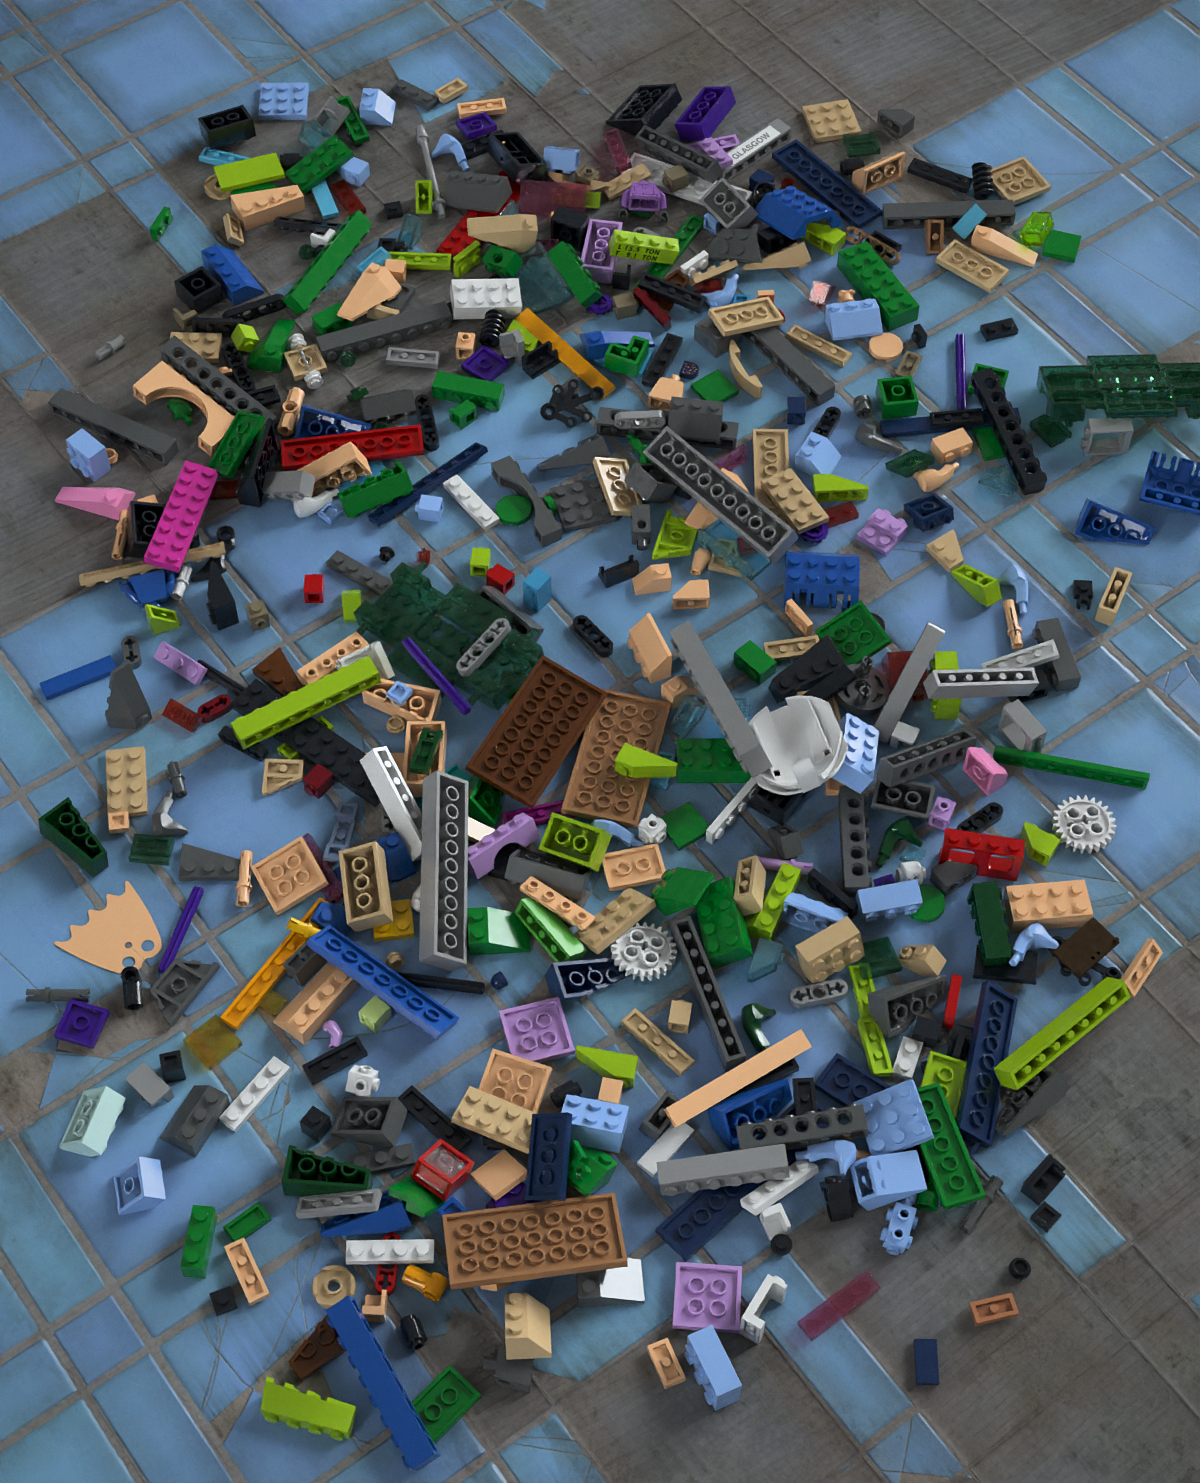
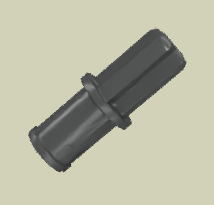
(177, 779)

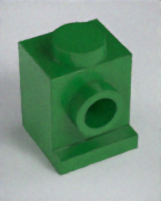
(463, 414)

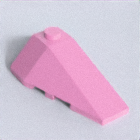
(97, 500)

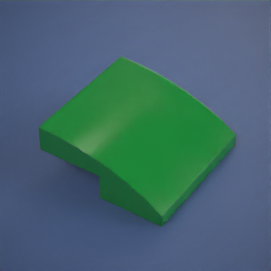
(418, 1198)

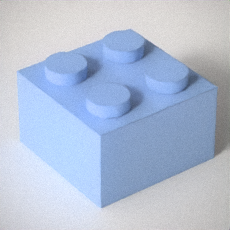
(88, 455)

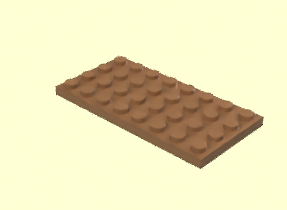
(595, 786)
(533, 1241)

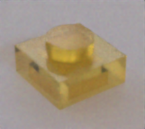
(273, 1003)

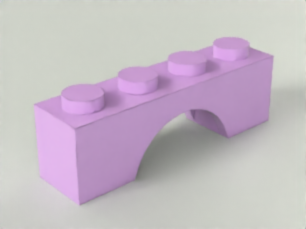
(482, 854)

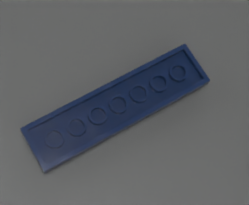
(827, 184)
(988, 1048)
(849, 1083)

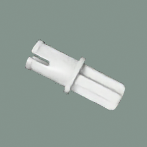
(181, 583)

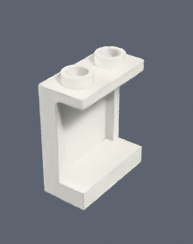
(377, 655)
(751, 1325)

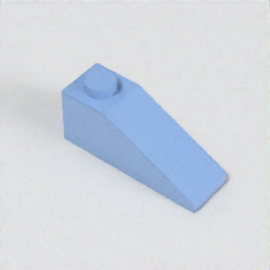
(355, 171)

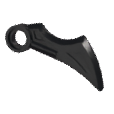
(229, 544)

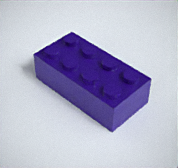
(705, 113)

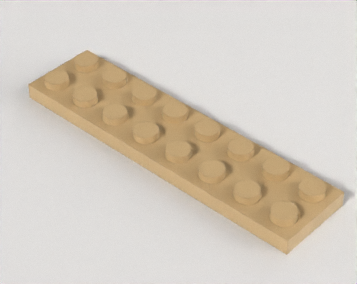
(769, 458)

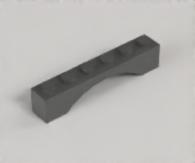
(509, 476)

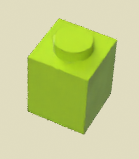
(245, 338)
(480, 561)

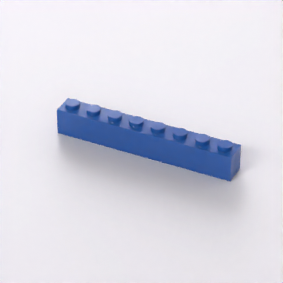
(382, 1384)

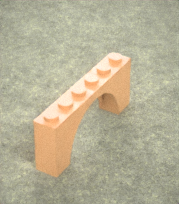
(166, 382)

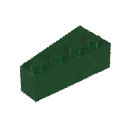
(73, 837)
(315, 1175)

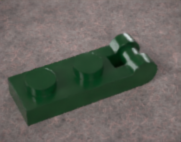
(425, 751)

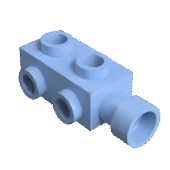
(899, 1225)

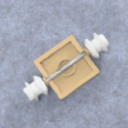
(305, 361)

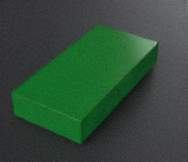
(247, 1222)

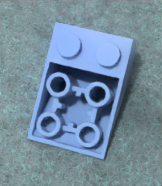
(887, 1178)

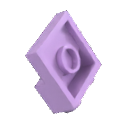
(882, 531)

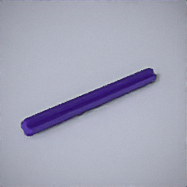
(960, 372)
(436, 676)

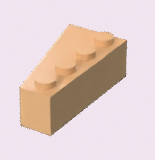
(337, 467)
(420, 706)

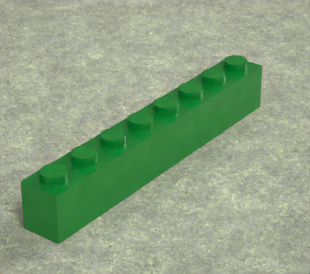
(327, 262)

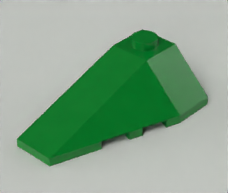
(270, 351)
(483, 801)
(601, 1167)

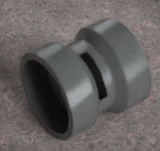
(863, 407)

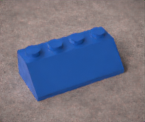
(231, 274)

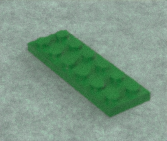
(947, 1154)

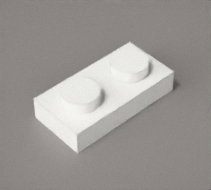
(695, 264)
(907, 1058)

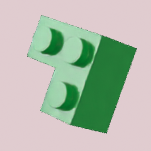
(627, 359)

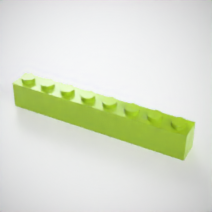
(305, 702)
(1062, 1033)

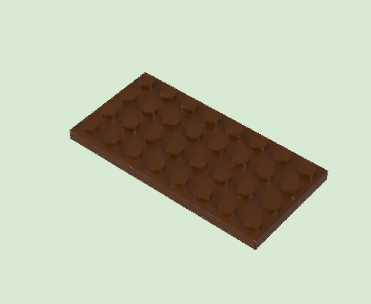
(536, 732)

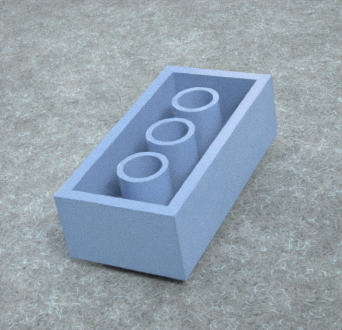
(860, 759)

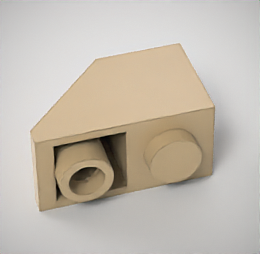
(922, 959)

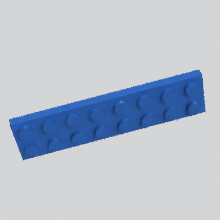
(382, 981)

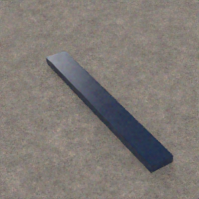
(922, 425)
(428, 483)

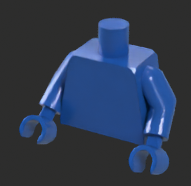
(150, 588)

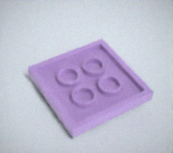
(537, 1031)
(707, 1297)

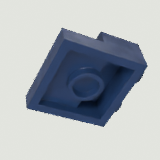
(929, 512)

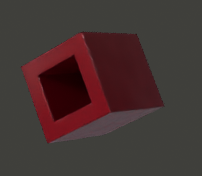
(318, 781)

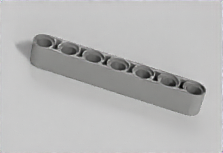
(908, 681)

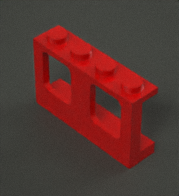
(983, 847)

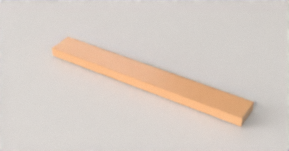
(737, 1078)

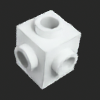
(652, 830)
(362, 1081)

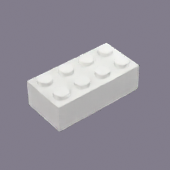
(476, 296)

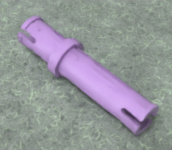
(775, 864)

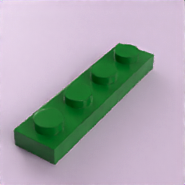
(353, 122)

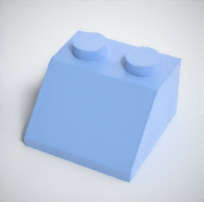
(376, 108)
(816, 456)
(139, 1186)

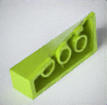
(766, 922)
(307, 1410)

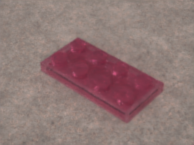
(546, 196)

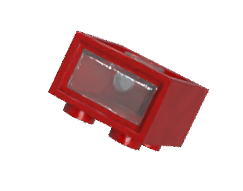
(442, 1169)

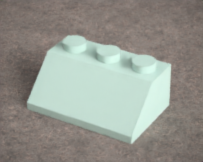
(93, 1122)

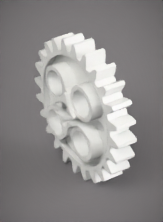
(1083, 824)
(646, 958)

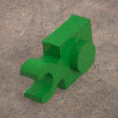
(576, 1160)

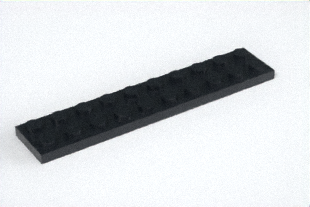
(314, 743)

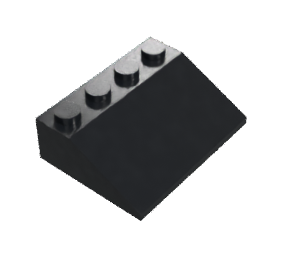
(646, 106)
(261, 460)

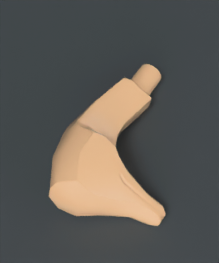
(932, 479)

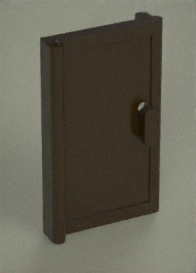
(1080, 950)

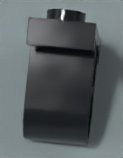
(837, 1198)

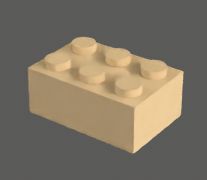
(830, 950)

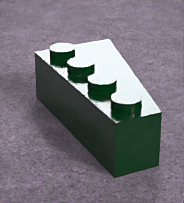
(990, 923)

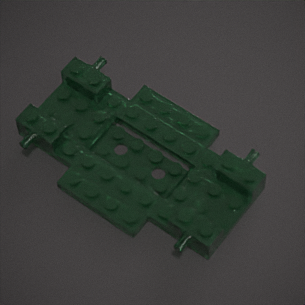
(1089, 386)
(410, 611)

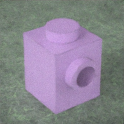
(941, 813)

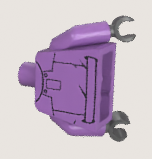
(643, 197)

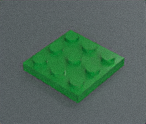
(855, 634)

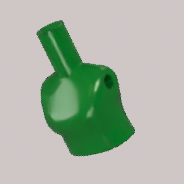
(180, 410)
(928, 1199)

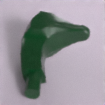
(898, 830)
(751, 1021)

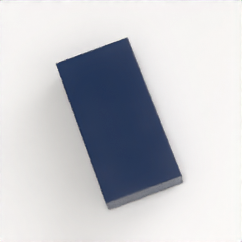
(926, 1362)

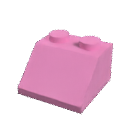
(984, 770)

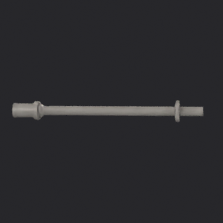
(422, 139)

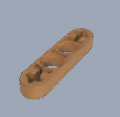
(874, 243)

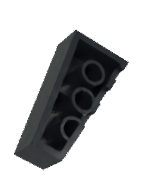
(806, 670)

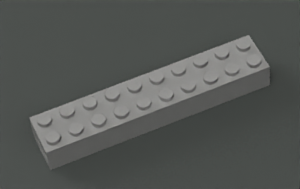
(720, 495)
(720, 700)
(444, 872)

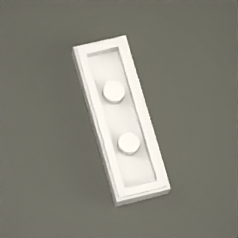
(665, 1147)

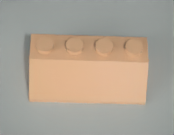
(316, 1003)

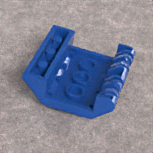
(791, 210)
(1171, 487)
(823, 576)

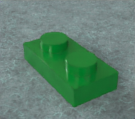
(161, 223)

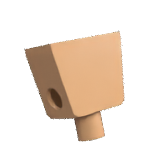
(664, 389)

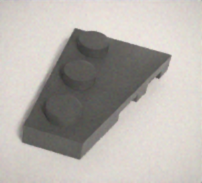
(206, 865)

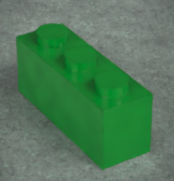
(198, 1241)

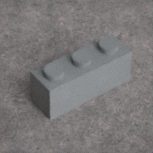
(288, 485)

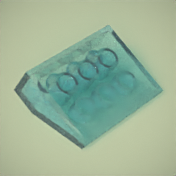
(540, 281)

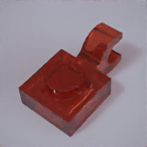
(708, 286)

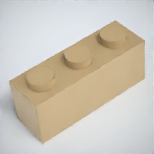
(1113, 596)
(750, 885)

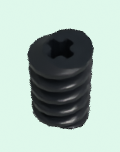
(982, 180)
(491, 328)

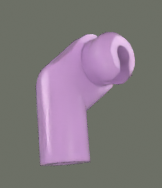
(336, 1034)

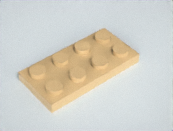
(972, 266)
(745, 316)
(611, 476)
(794, 501)
(127, 781)
(615, 920)
(495, 1119)

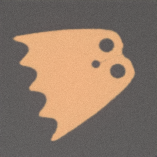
(108, 931)

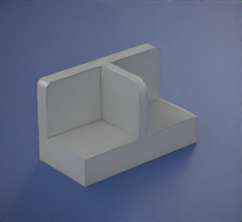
(332, 115)
(512, 345)
(149, 1085)

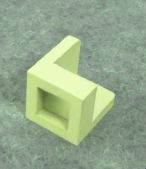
(375, 1014)

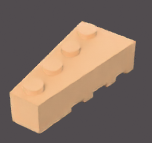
(265, 205)

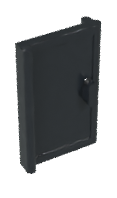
(1022, 973)

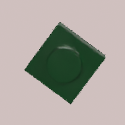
(357, 393)

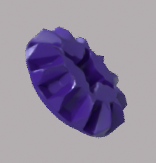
(606, 304)
(822, 532)

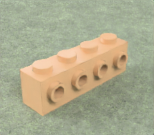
(326, 662)

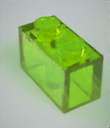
(1037, 229)

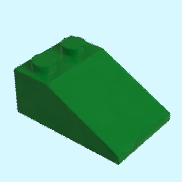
(680, 889)
(496, 932)

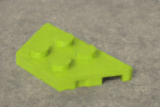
(674, 538)

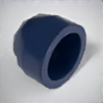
(499, 981)

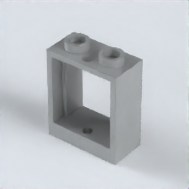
(1107, 446)
(1021, 727)

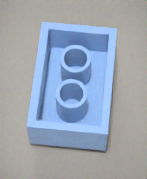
(889, 900)
(596, 1122)
(713, 1368)

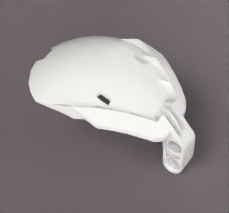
(796, 744)

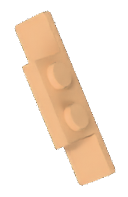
(564, 908)

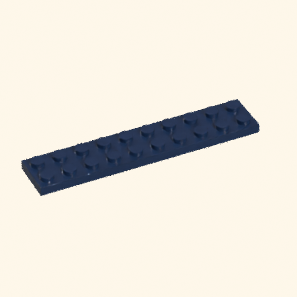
(711, 1209)

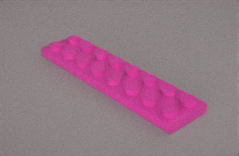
(181, 517)

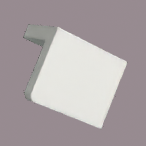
(321, 239)
(904, 733)
(775, 1221)

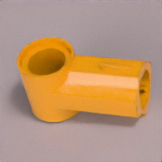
(429, 1284)

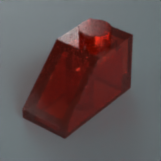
(821, 293)

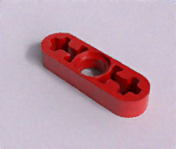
(952, 1001)
(394, 1271)

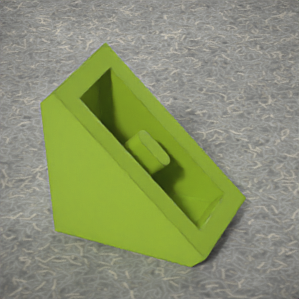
(424, 196)
(350, 601)
(161, 619)

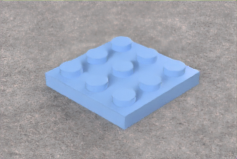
(283, 101)
(895, 1119)

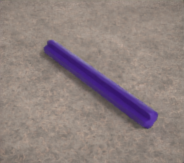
(181, 928)

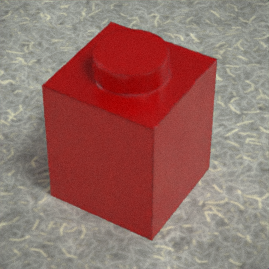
(500, 578)
(314, 588)

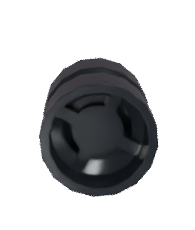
(760, 191)

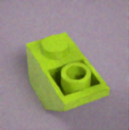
(1039, 844)

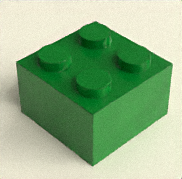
(897, 397)

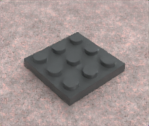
(581, 505)

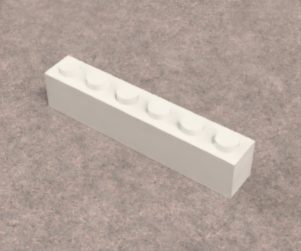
(395, 798)

